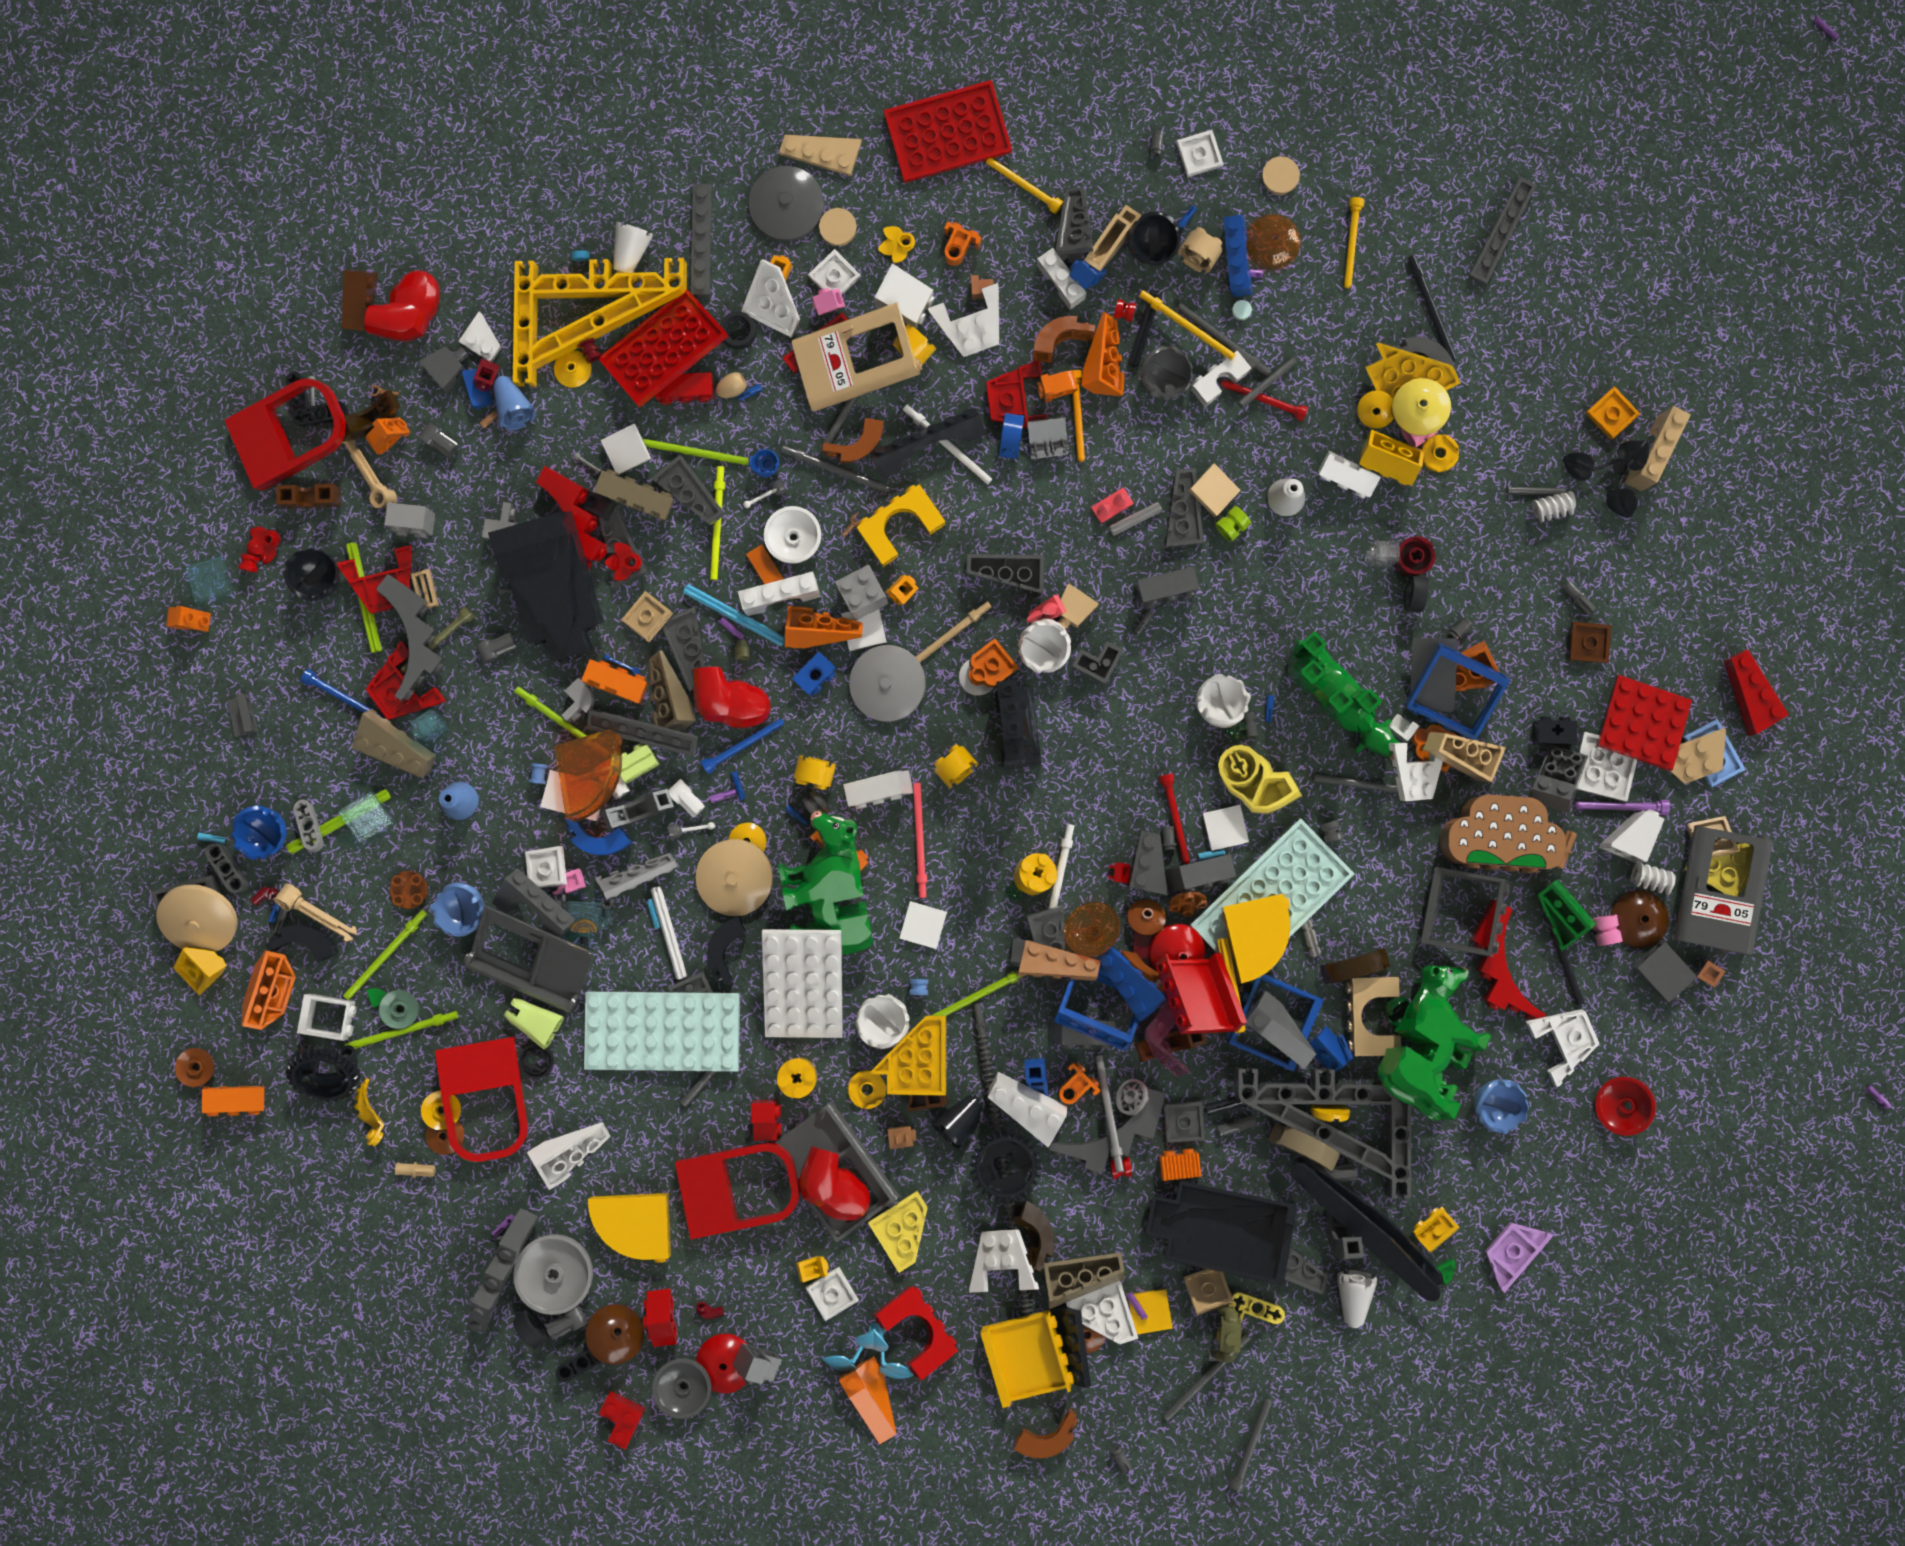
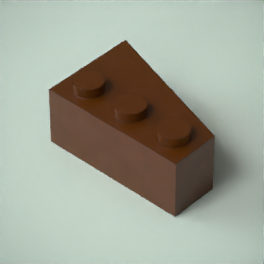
(358, 294)

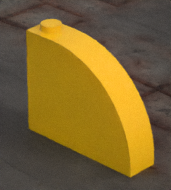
(1257, 934)
(634, 1224)

